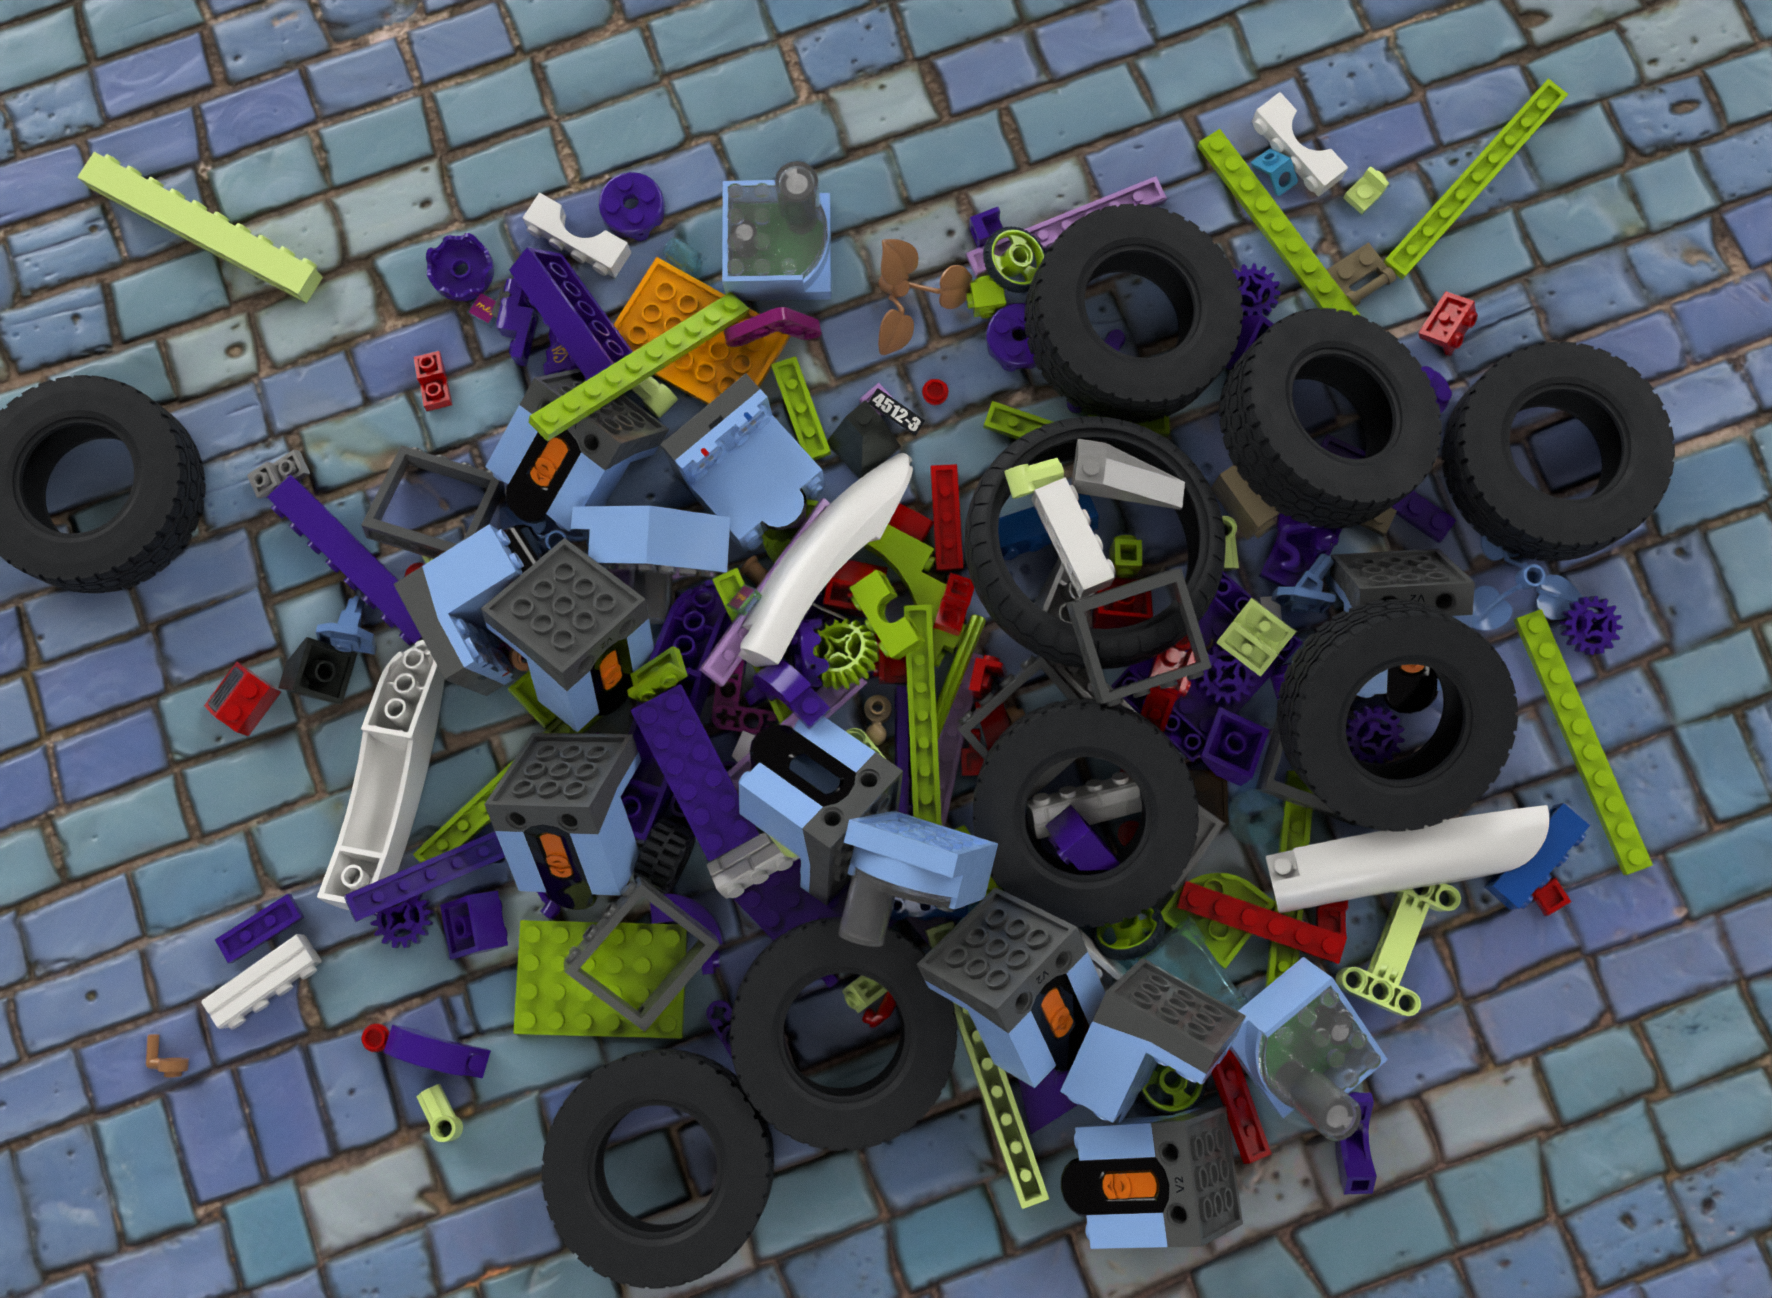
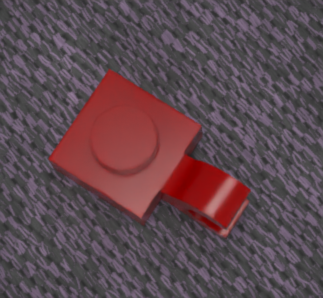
(970, 759)

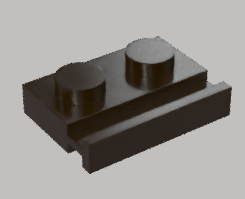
(1211, 793)

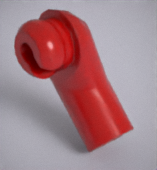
(884, 1012)

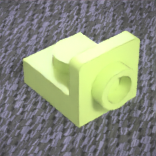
(1366, 190)
(862, 993)

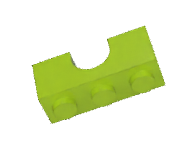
(872, 597)

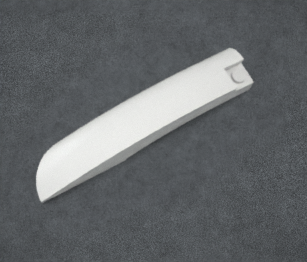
(818, 553)
(388, 774)
(1407, 859)

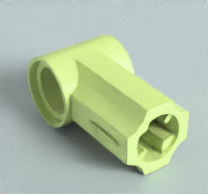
(655, 396)
(1025, 478)
(1231, 556)
(437, 1111)

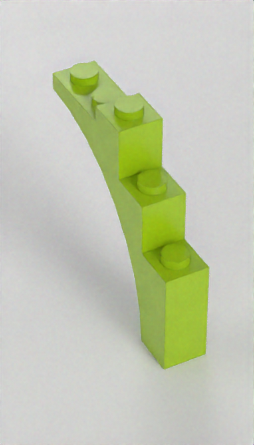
(909, 561)

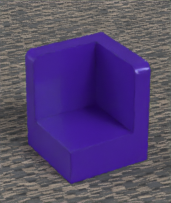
(984, 225)

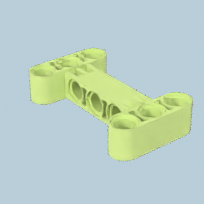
(1396, 948)

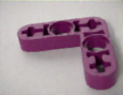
(777, 319)
(732, 704)

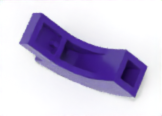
(793, 690)
(699, 913)
(436, 1053)
(1354, 1154)

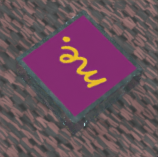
(482, 308)
(744, 600)

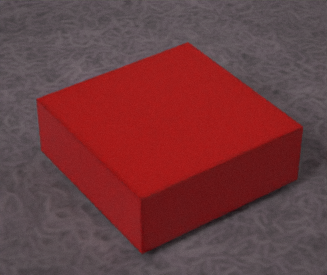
(1551, 897)

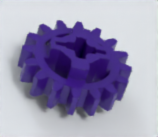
(1261, 284)
(1581, 620)
(1233, 681)
(1383, 742)
(396, 927)

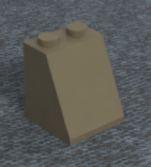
(1243, 505)

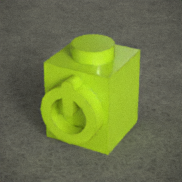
(985, 297)
(1126, 555)

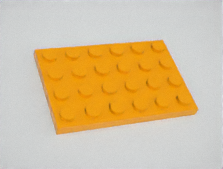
(670, 297)

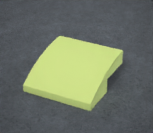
(1256, 637)

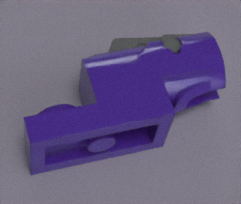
(516, 320)

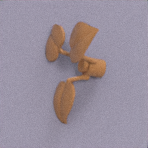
(898, 261)

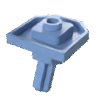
(1307, 592)
(347, 633)

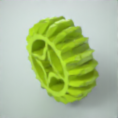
(843, 645)

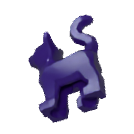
(1321, 539)

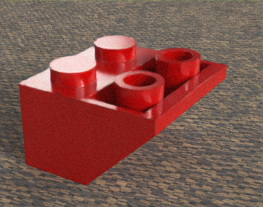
(837, 592)

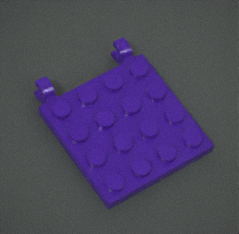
(783, 904)

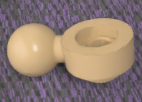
(877, 732)

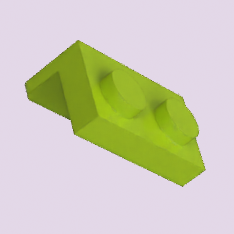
(657, 675)

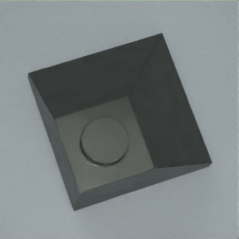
(863, 440)
(318, 671)

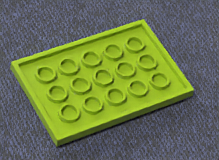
(627, 962)

